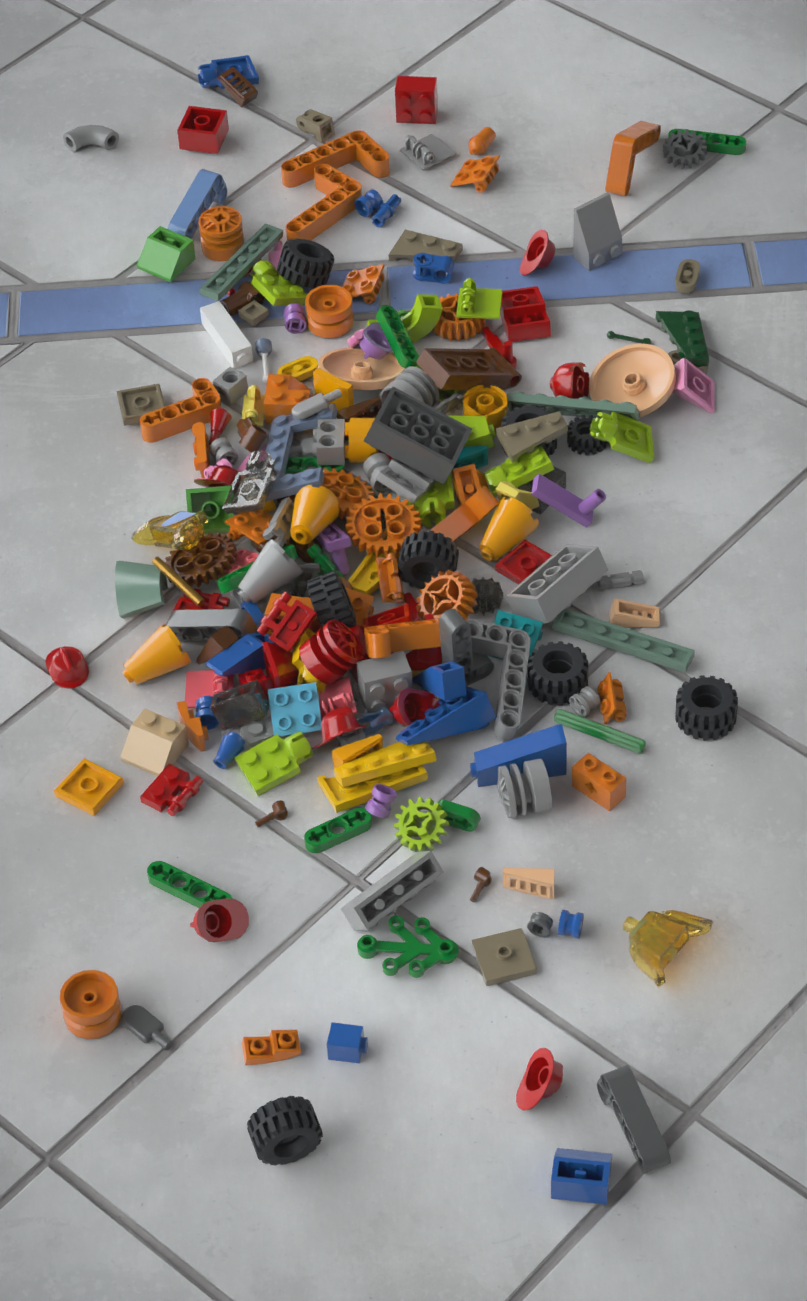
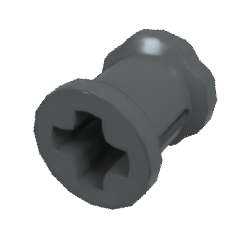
(350, 738)

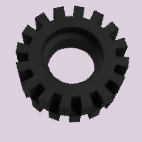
(583, 443)

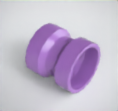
(295, 318)
(381, 801)

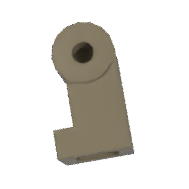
(316, 124)

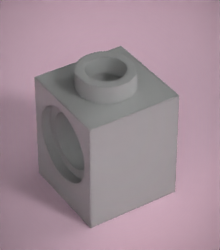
(231, 385)

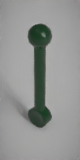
(610, 334)

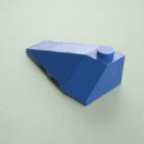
(451, 718)

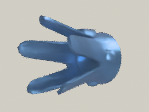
(378, 720)

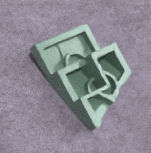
(138, 587)

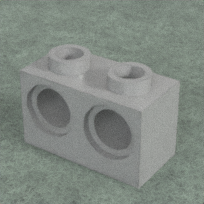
(330, 442)

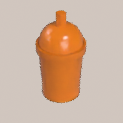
(479, 143)

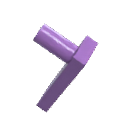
(565, 501)
(336, 541)

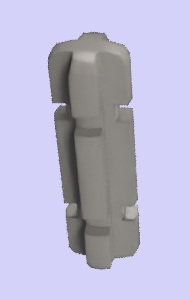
(621, 580)

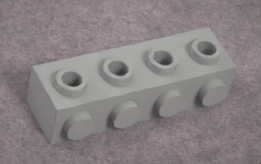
(392, 890)

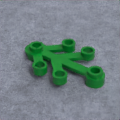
(410, 948)

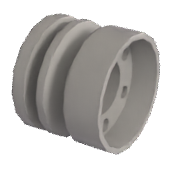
(415, 384)
(524, 788)

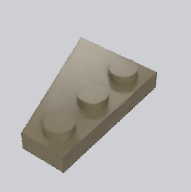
(412, 243)
(526, 435)

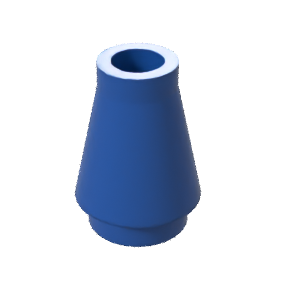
(230, 747)

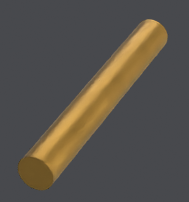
(178, 581)

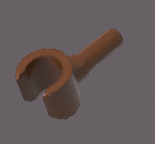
(279, 813)
(484, 879)

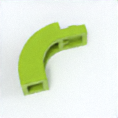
(422, 316)

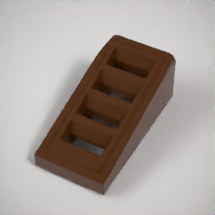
(241, 99)
(361, 410)
(217, 643)

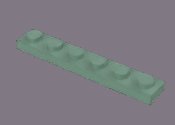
(241, 262)
(572, 407)
(623, 640)

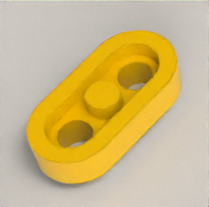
(300, 368)

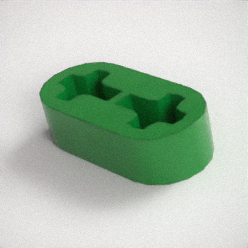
(460, 816)

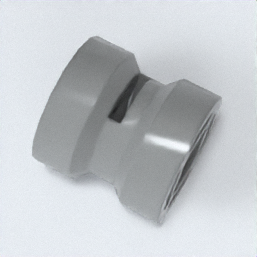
(222, 449)

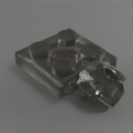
(251, 485)

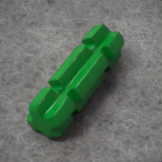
(324, 562)

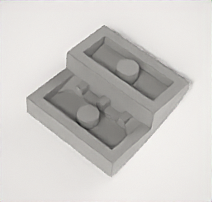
(405, 480)

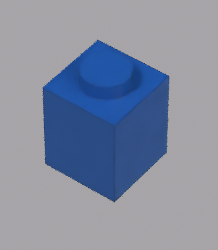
(346, 1043)

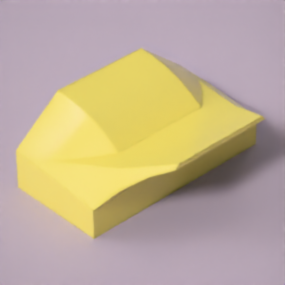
(508, 490)

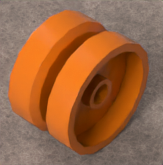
(329, 311)
(90, 1004)

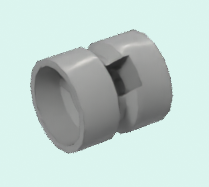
(372, 467)

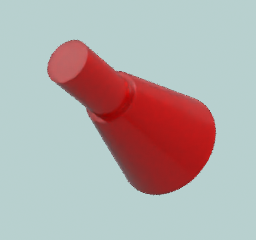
(218, 422)

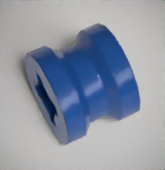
(570, 924)

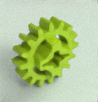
(410, 825)

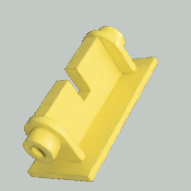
(254, 405)

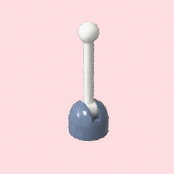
(264, 348)

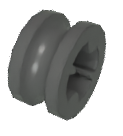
(540, 924)

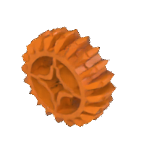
(453, 327)
(447, 592)

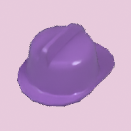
(374, 342)

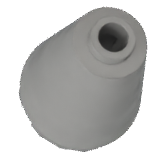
(268, 573)

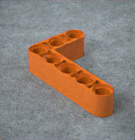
(337, 153)
(623, 154)
(338, 203)

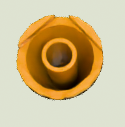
(312, 513)
(507, 528)
(156, 657)

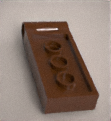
(468, 368)

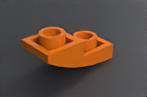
(195, 731)
(272, 1048)

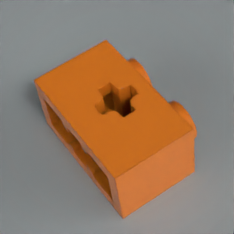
(599, 781)

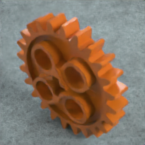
(346, 489)
(365, 524)

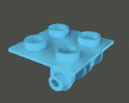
(295, 709)

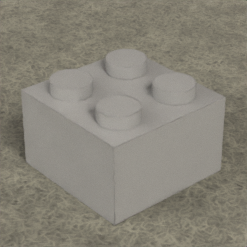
(383, 680)

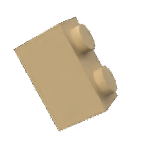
(154, 742)

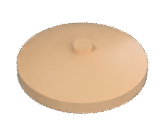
(360, 372)
(634, 375)

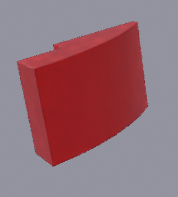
(524, 314)

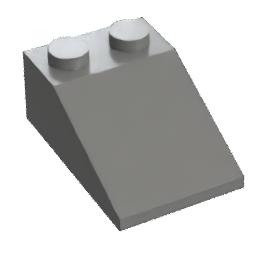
(596, 233)

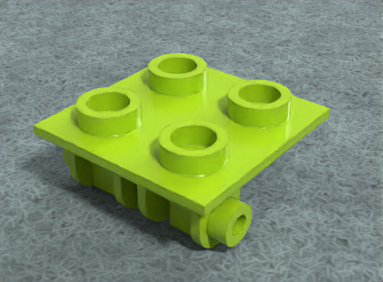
(478, 302)

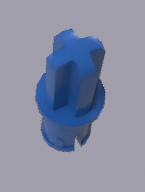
(386, 210)

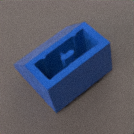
(581, 1176)

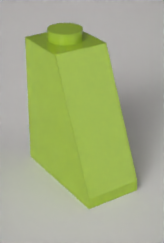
(481, 433)

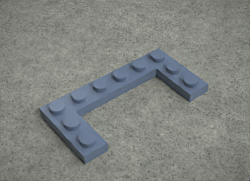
(279, 447)

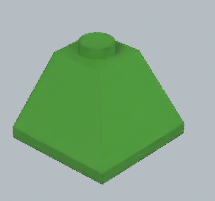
(210, 501)

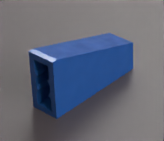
(544, 744)

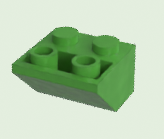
(166, 254)

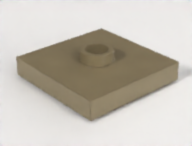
(139, 401)
(504, 957)

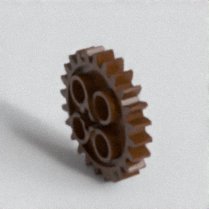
(204, 560)

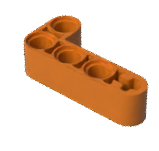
(181, 415)
(467, 515)
(405, 636)

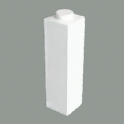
(226, 334)

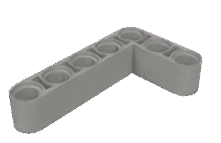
(505, 647)

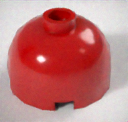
(570, 381)

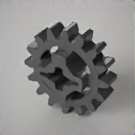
(684, 149)

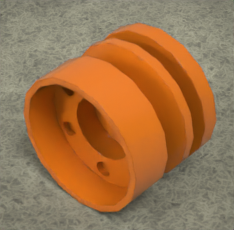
(221, 232)

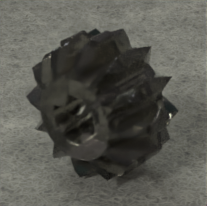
(489, 595)

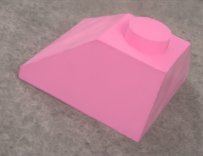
(694, 386)

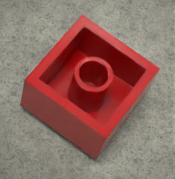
(416, 99)
(203, 129)

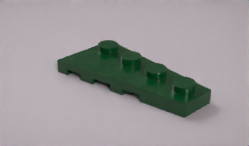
(686, 333)

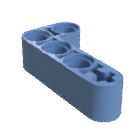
(204, 190)

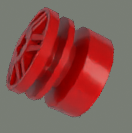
(331, 652)

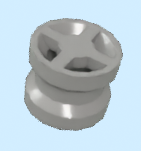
(585, 701)

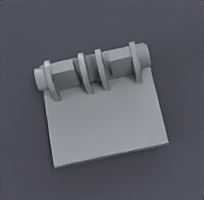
(426, 151)

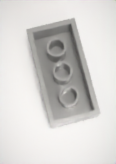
(557, 582)

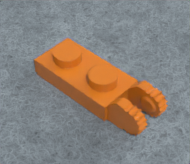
(201, 447)

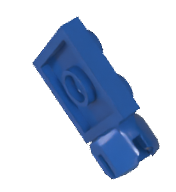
(210, 72)

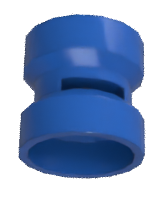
(368, 203)
(205, 713)

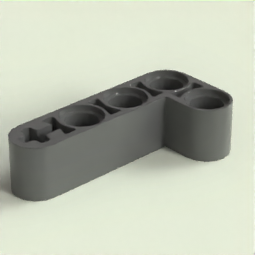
(202, 624)
(457, 647)
(634, 1117)

